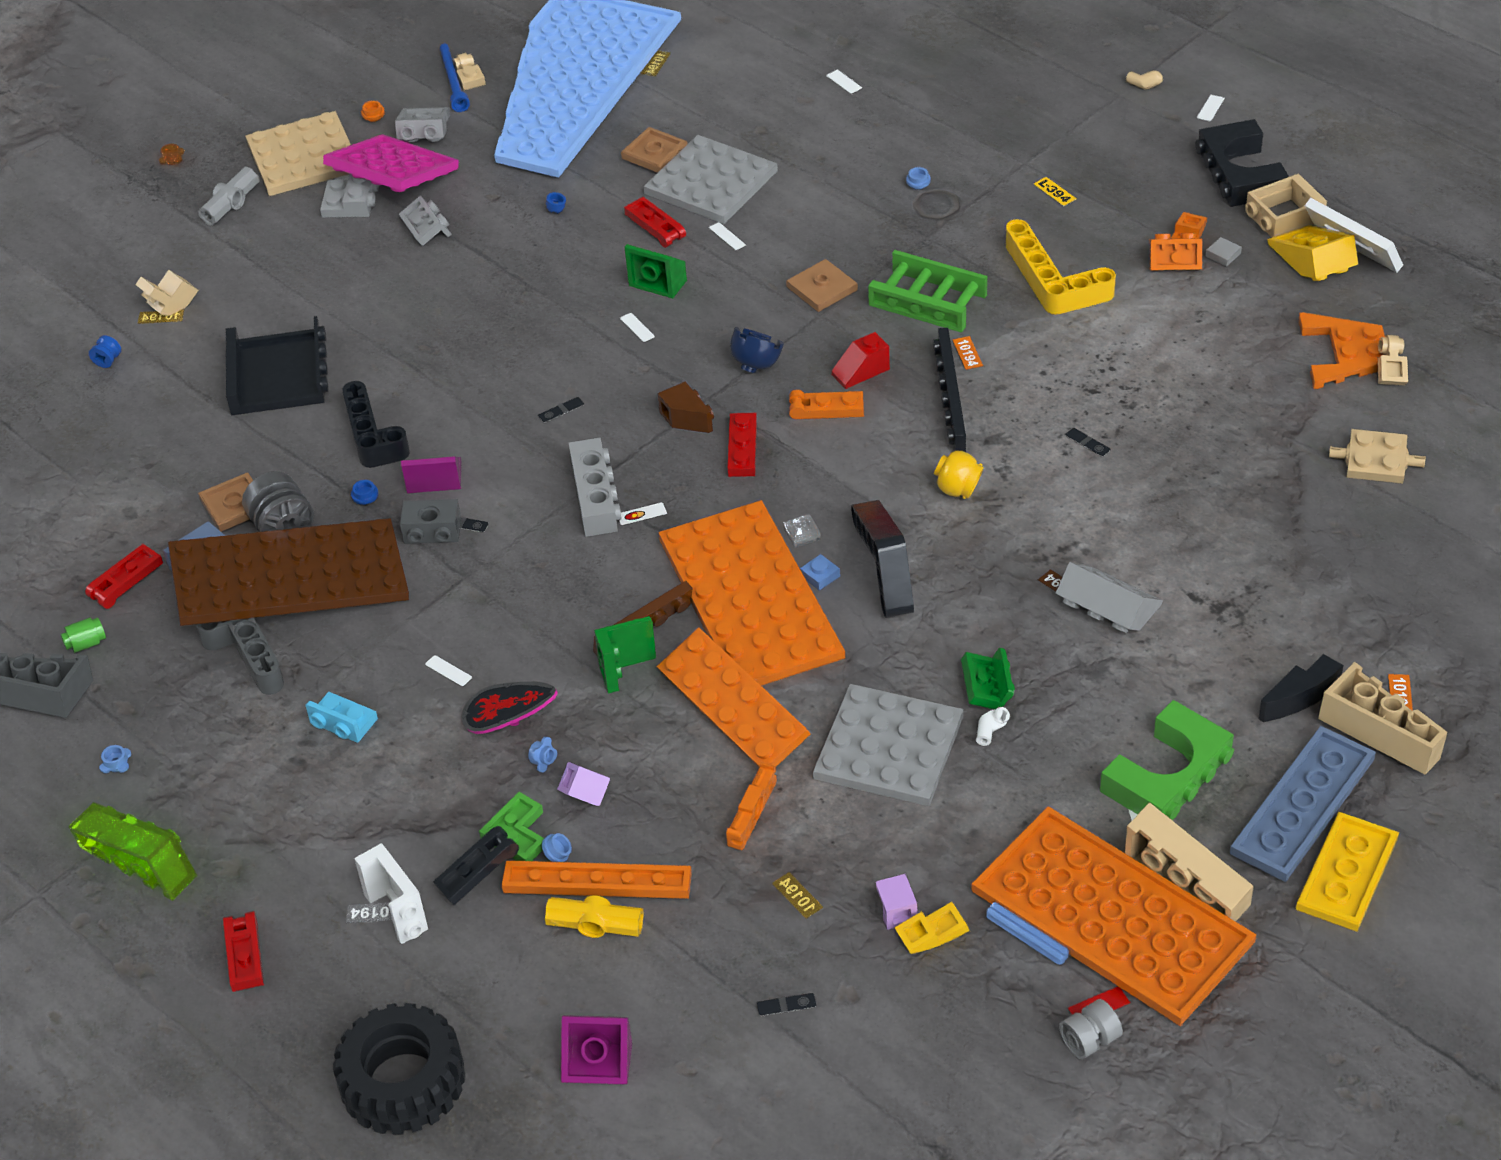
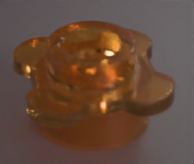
(171, 154)

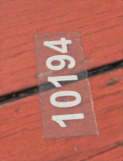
(368, 913)

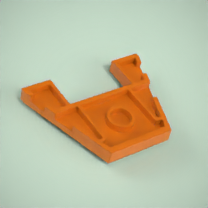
(1352, 343)

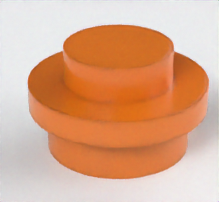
(372, 111)

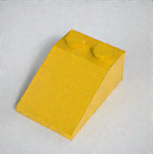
(1316, 251)

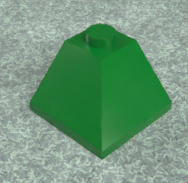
(654, 271)

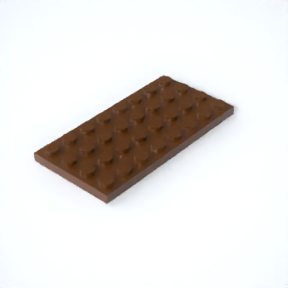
(286, 571)

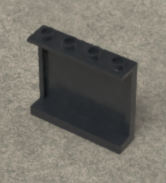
(276, 370)

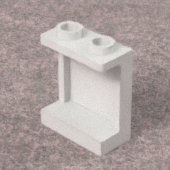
(383, 876)

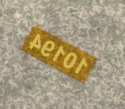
(655, 63)
(155, 317)
(797, 895)

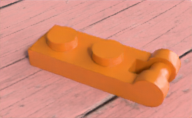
(826, 404)

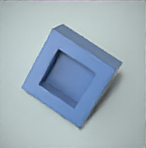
(820, 572)

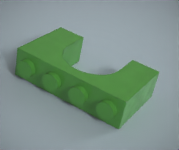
(1190, 734)

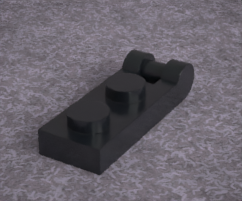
(476, 864)

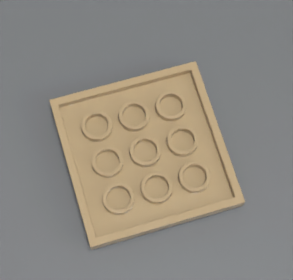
(294, 152)

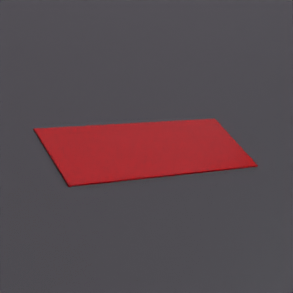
(1114, 997)

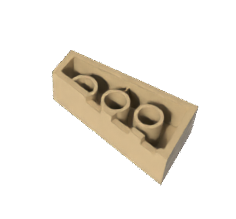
(1381, 720)
(1187, 863)

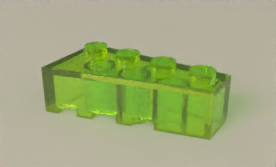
(135, 847)

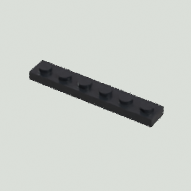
(951, 396)

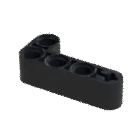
(373, 445)

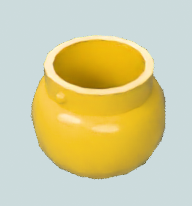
(958, 474)

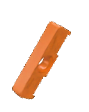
(751, 806)

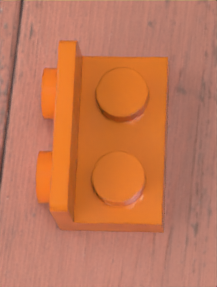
(1175, 253)

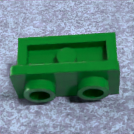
(988, 679)

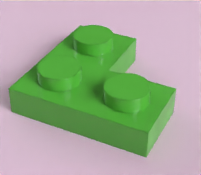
(515, 820)

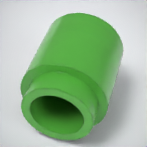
(83, 634)

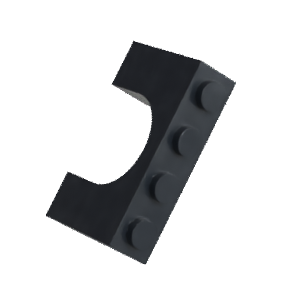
(1230, 141)

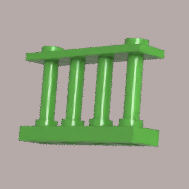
(923, 307)

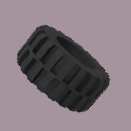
(408, 1102)

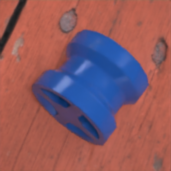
(105, 351)

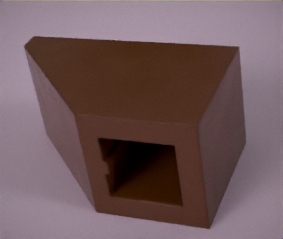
(685, 409)

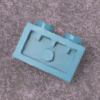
(341, 716)

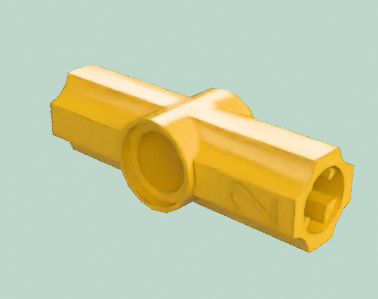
(594, 916)

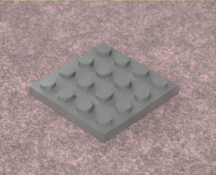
(710, 179)
(888, 744)

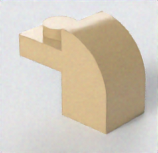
(170, 295)

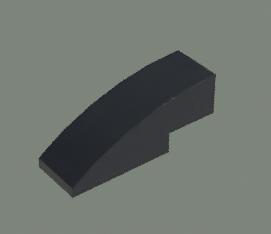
(1300, 689)

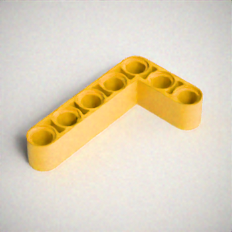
(1053, 291)

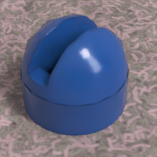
(555, 207)

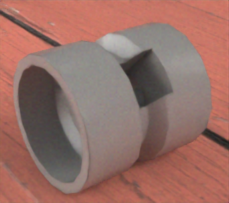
(1093, 1027)

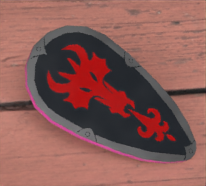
(505, 705)

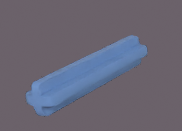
(1027, 933)

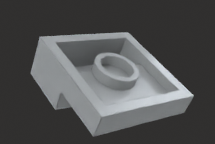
(422, 123)
(348, 197)

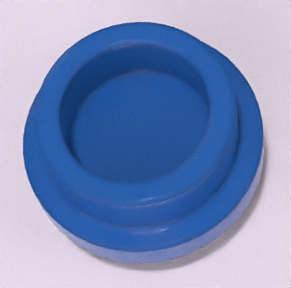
(364, 492)

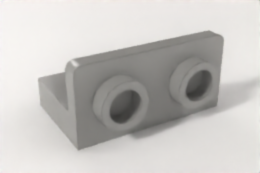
(424, 220)

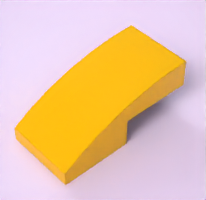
(927, 932)

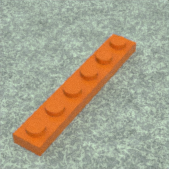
(597, 879)

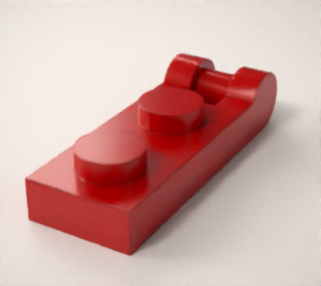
(655, 221)
(123, 576)
(243, 951)

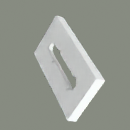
(1366, 241)

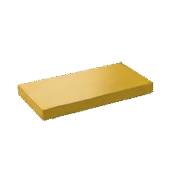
(1347, 871)

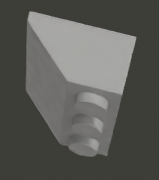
(1107, 597)

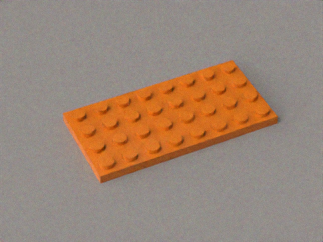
(752, 593)
(1115, 914)

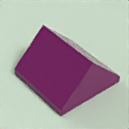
(432, 474)
(595, 1049)

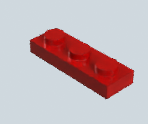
(742, 444)

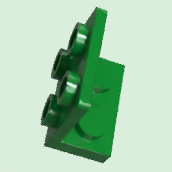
(623, 646)

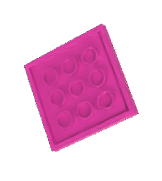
(390, 162)

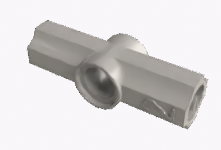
(228, 196)

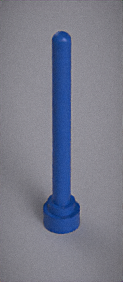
(459, 100)

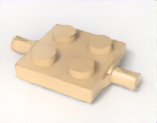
(1377, 456)

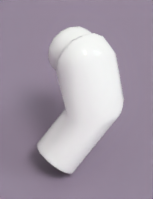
(989, 723)

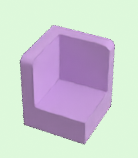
(583, 784)
(897, 900)

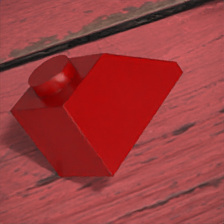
(862, 361)

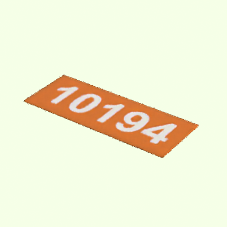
(967, 352)
(1401, 685)

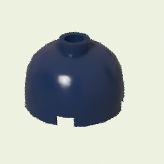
(754, 349)

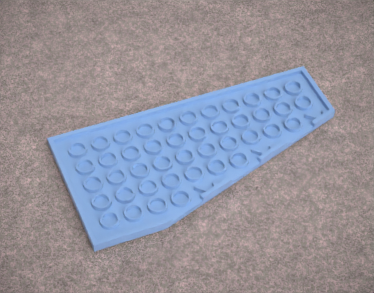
(573, 75)

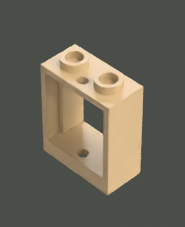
(1290, 188)

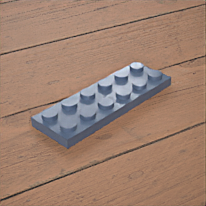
(1302, 803)

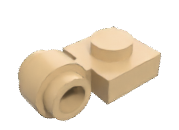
(467, 72)
(1391, 367)

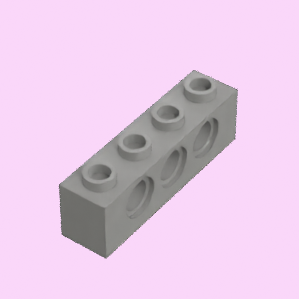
(594, 487)

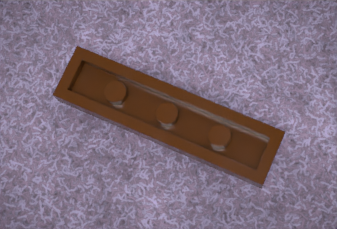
(661, 608)

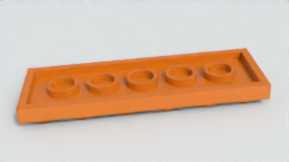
(733, 700)

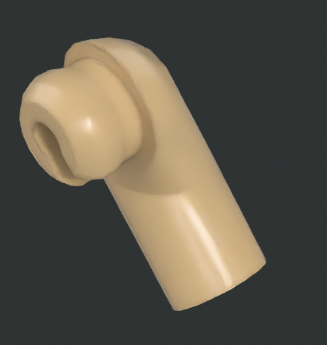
(1146, 80)

